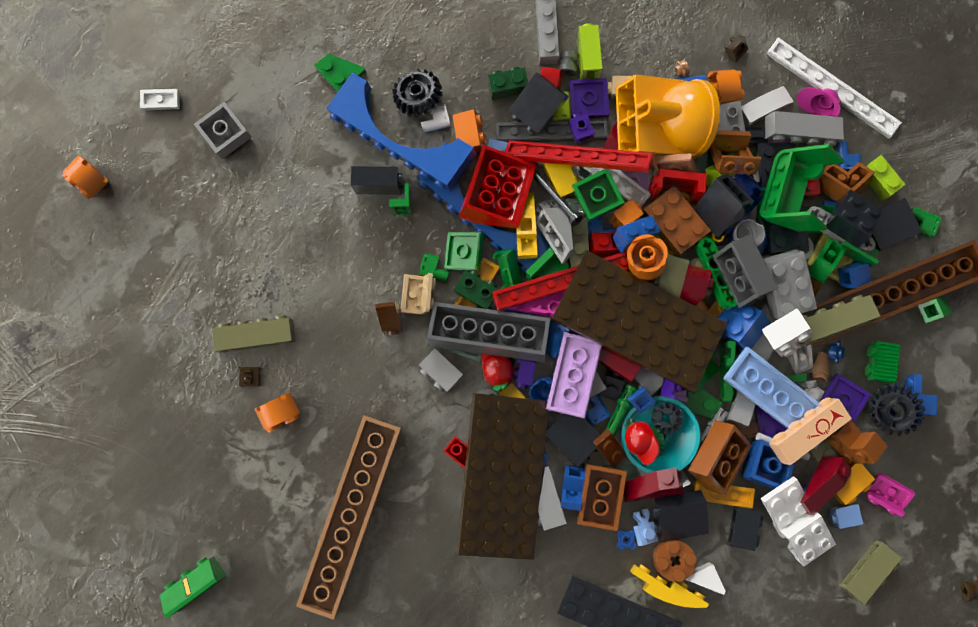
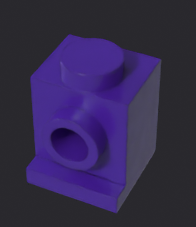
(581, 134)
(524, 373)
(673, 391)

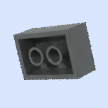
(744, 271)

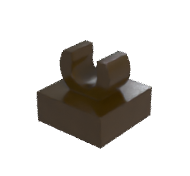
(736, 48)
(249, 376)

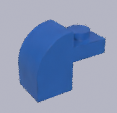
(930, 401)
(572, 488)

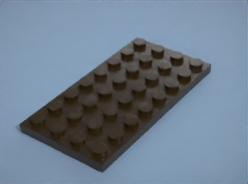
(639, 321)
(502, 477)

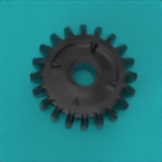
(405, 93)
(910, 408)

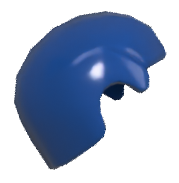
(541, 389)

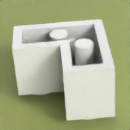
(787, 332)

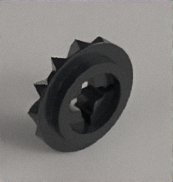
(676, 419)

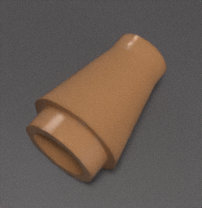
(821, 369)

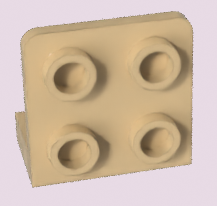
(417, 294)

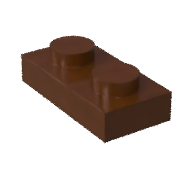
(610, 448)

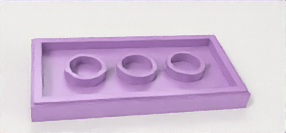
(574, 375)

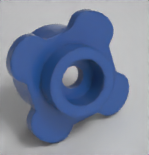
(836, 352)
(621, 539)

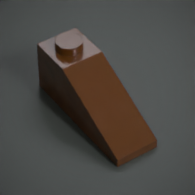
(389, 318)

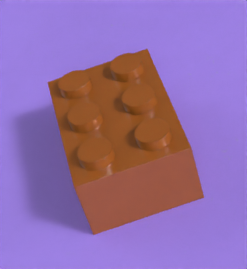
(677, 221)
(720, 457)
(602, 497)

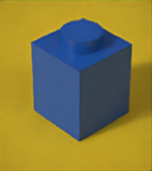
(854, 274)

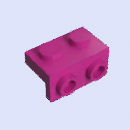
(889, 494)

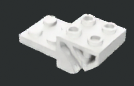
(805, 532)

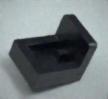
(613, 384)

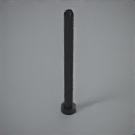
(575, 218)

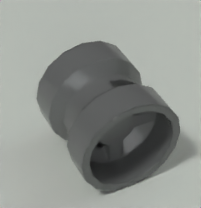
(568, 63)

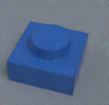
(641, 400)

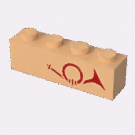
(809, 430)

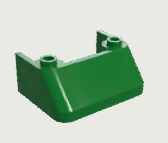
(788, 184)

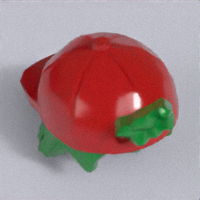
(497, 370)

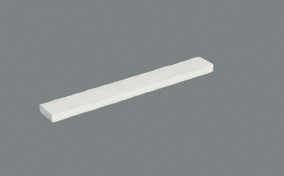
(822, 79)

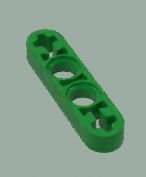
(717, 289)

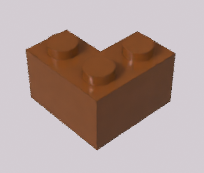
(837, 181)
(855, 445)

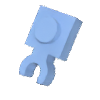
(644, 530)

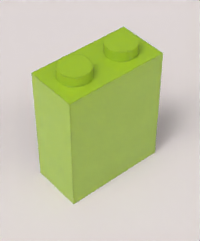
(589, 52)

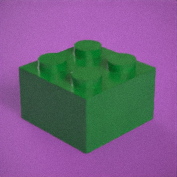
(598, 195)

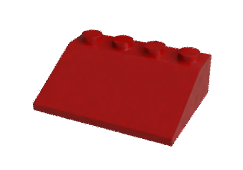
(497, 189)

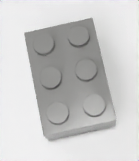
(793, 284)

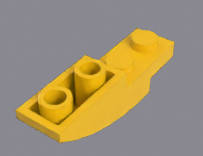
(527, 231)
(674, 593)

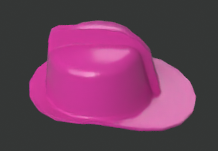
(819, 102)

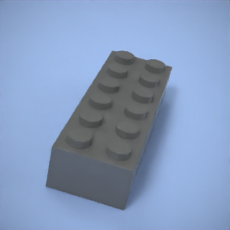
(488, 332)

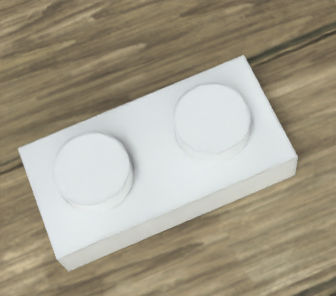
(160, 99)

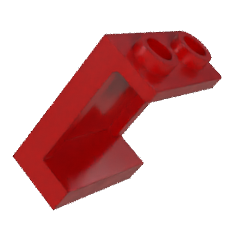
(684, 182)

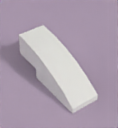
(764, 105)

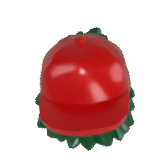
(644, 440)

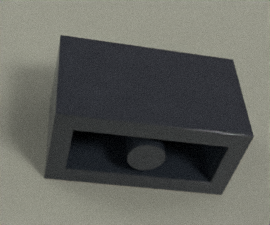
(745, 528)

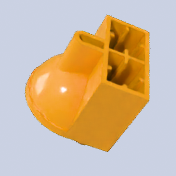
(666, 115)

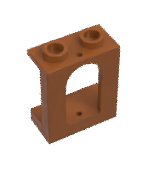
(738, 142)

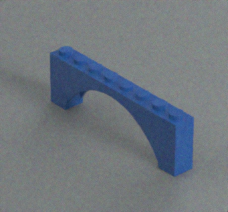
(440, 164)
(498, 238)

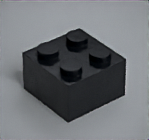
(854, 218)

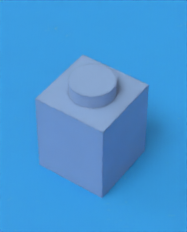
(845, 516)

